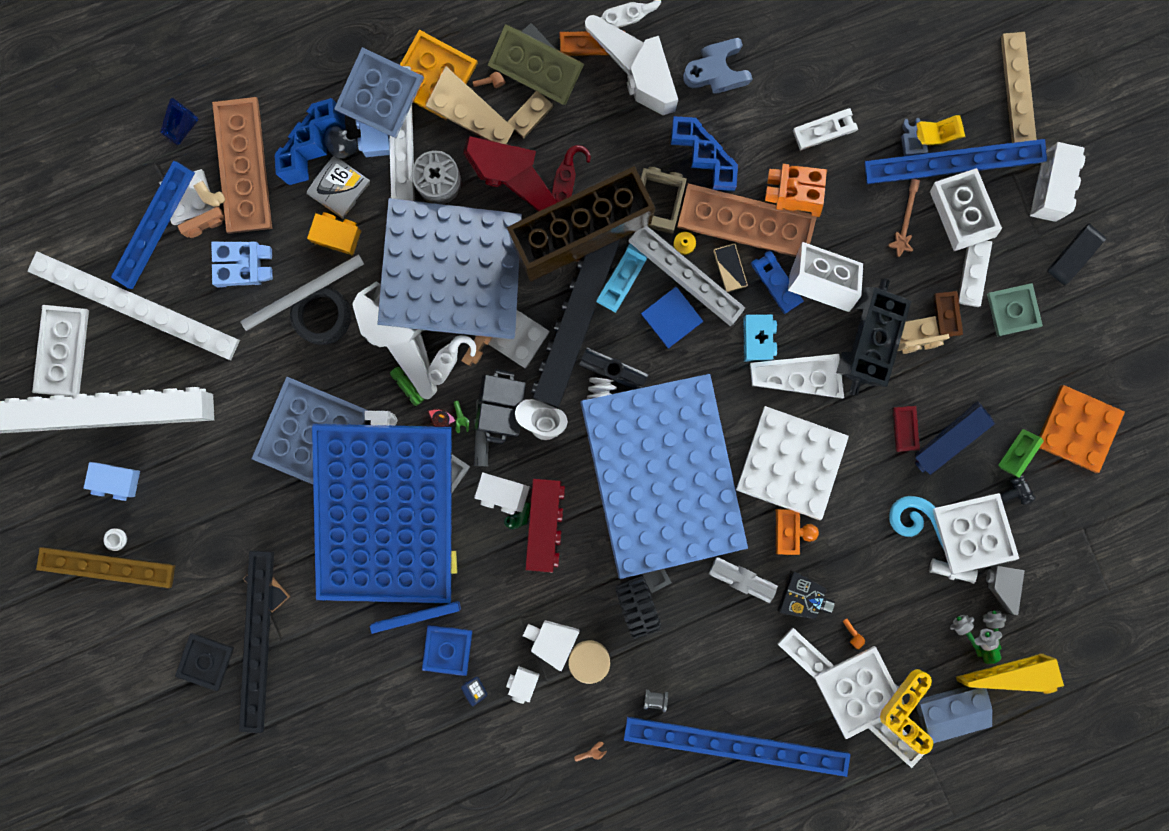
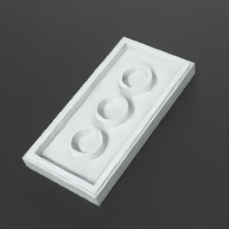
(60, 350)

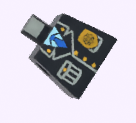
(804, 597)

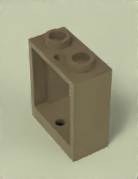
(673, 179)

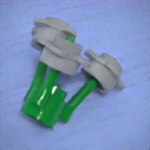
(988, 639)

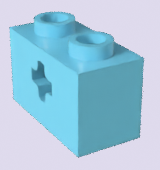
(752, 327)

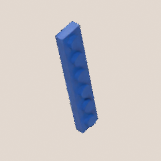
(153, 225)

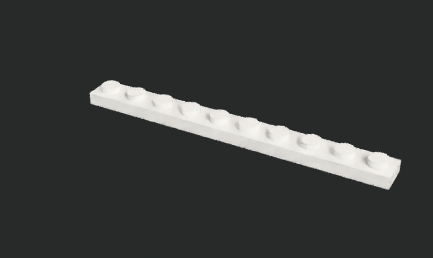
(133, 305)

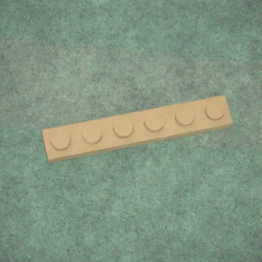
(1018, 87)

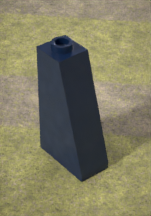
(954, 438)

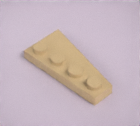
(464, 107)

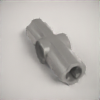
(743, 580)

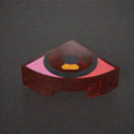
(441, 417)

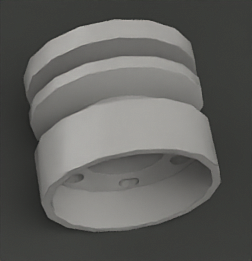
(435, 189)

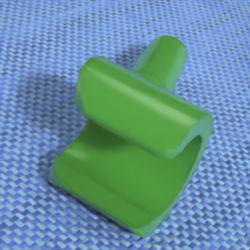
(461, 420)

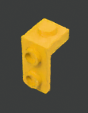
(940, 132)

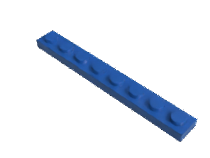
(955, 161)

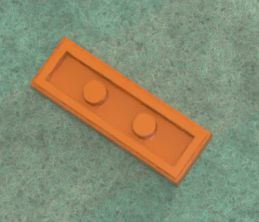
(580, 44)

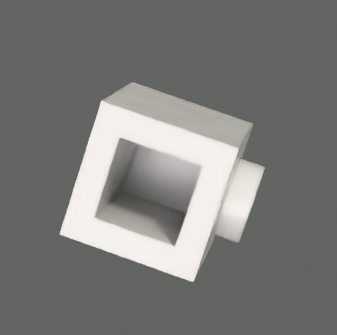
(522, 684)

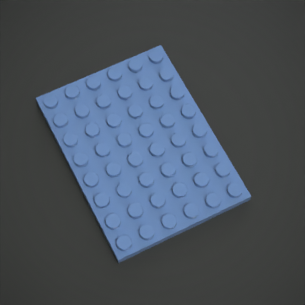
(664, 475)

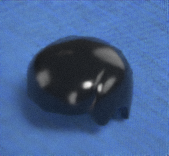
(338, 143)

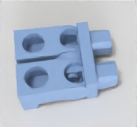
(240, 263)

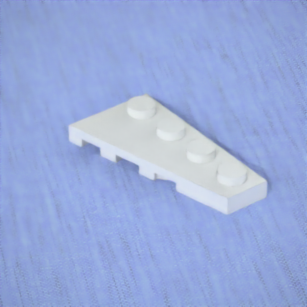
(803, 375)

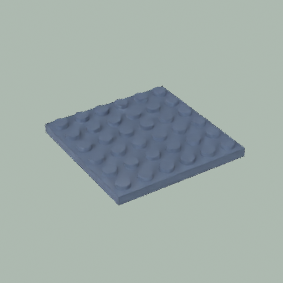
(449, 269)

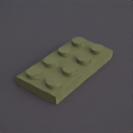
(535, 64)

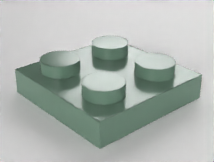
(1014, 310)

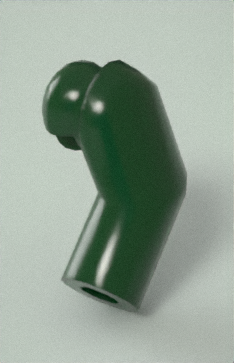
(518, 519)

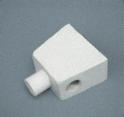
(552, 642)

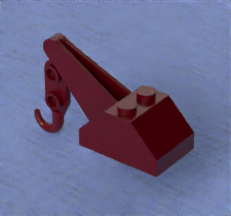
(513, 167)

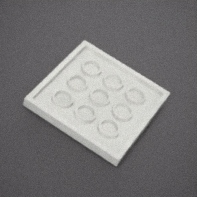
(792, 463)

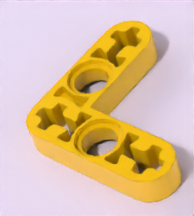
(901, 717)

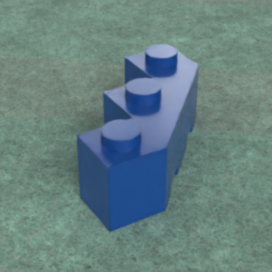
(307, 141)
(705, 152)

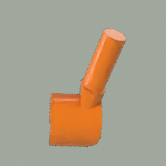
(857, 641)

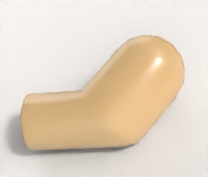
(208, 197)

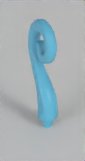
(914, 502)

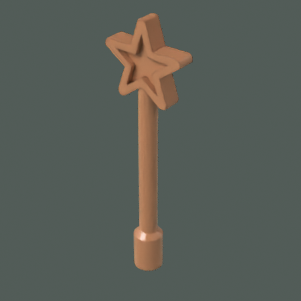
(901, 241)

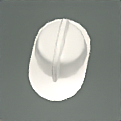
(541, 419)

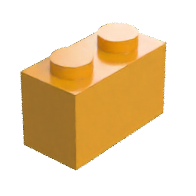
(334, 233)

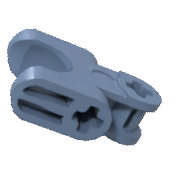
(714, 70)

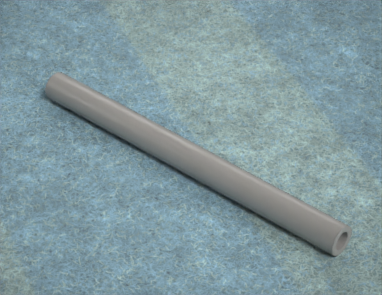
(302, 292)

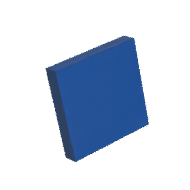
(672, 317)
(447, 650)

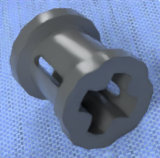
(655, 700)

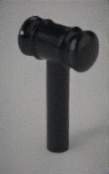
(1021, 490)

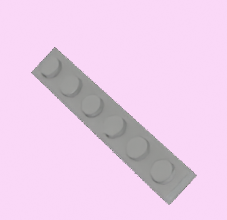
(687, 275)

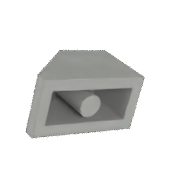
(1006, 586)

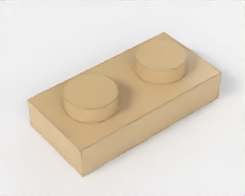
(530, 114)

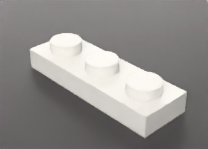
(974, 274)

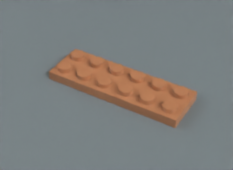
(242, 165)
(745, 220)

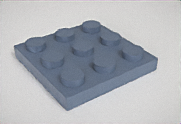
(379, 93)

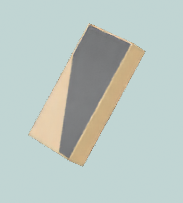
(730, 268)

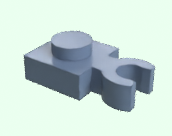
(910, 141)

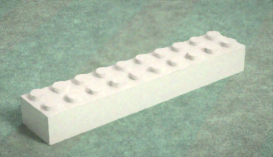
(105, 410)

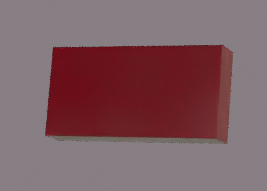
(906, 428)

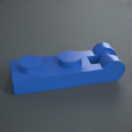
(776, 282)

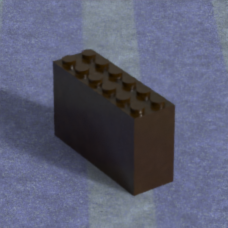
(582, 223)

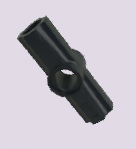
(599, 363)

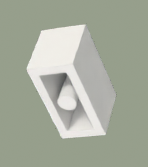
(501, 492)

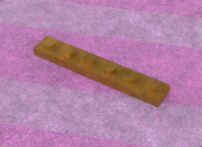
(105, 567)

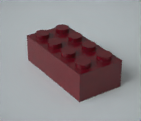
(543, 525)

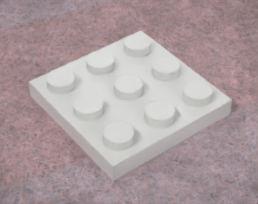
(975, 534)
(857, 691)

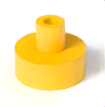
(684, 248)

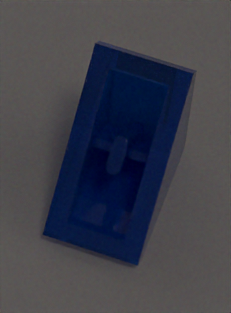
(177, 122)

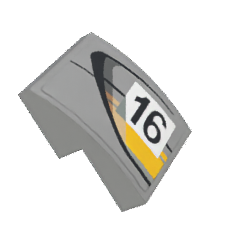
(338, 187)

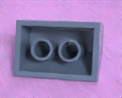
(955, 713)

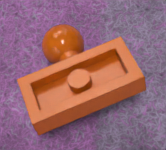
(789, 532)

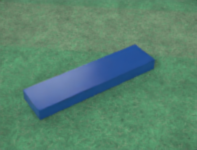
(415, 617)

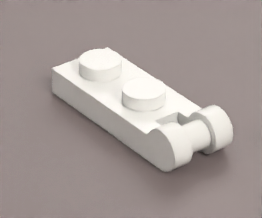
(824, 129)

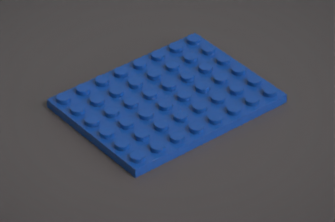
(382, 512)

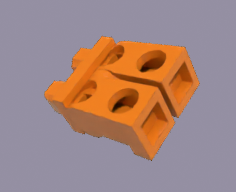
(798, 188)

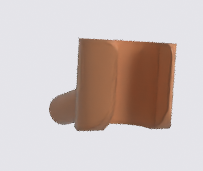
(495, 78)
(594, 752)

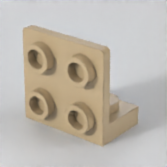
(921, 333)

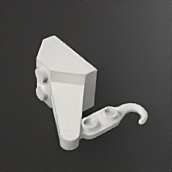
(643, 62)
(407, 344)

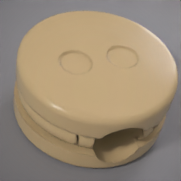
(589, 661)

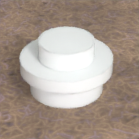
(115, 539)

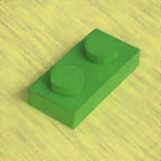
(1021, 453)

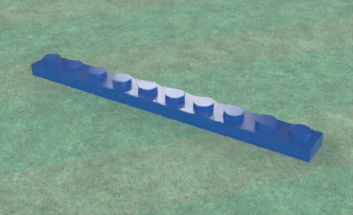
(737, 746)

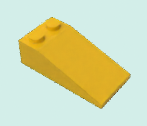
(1028, 674)

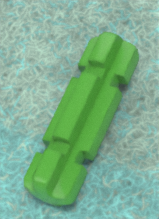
(406, 385)

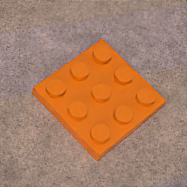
(1080, 428)

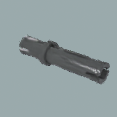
(481, 445)

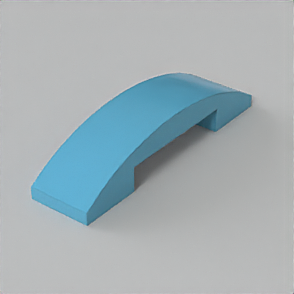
(622, 279)

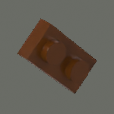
(948, 313)

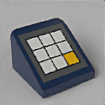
(474, 691)

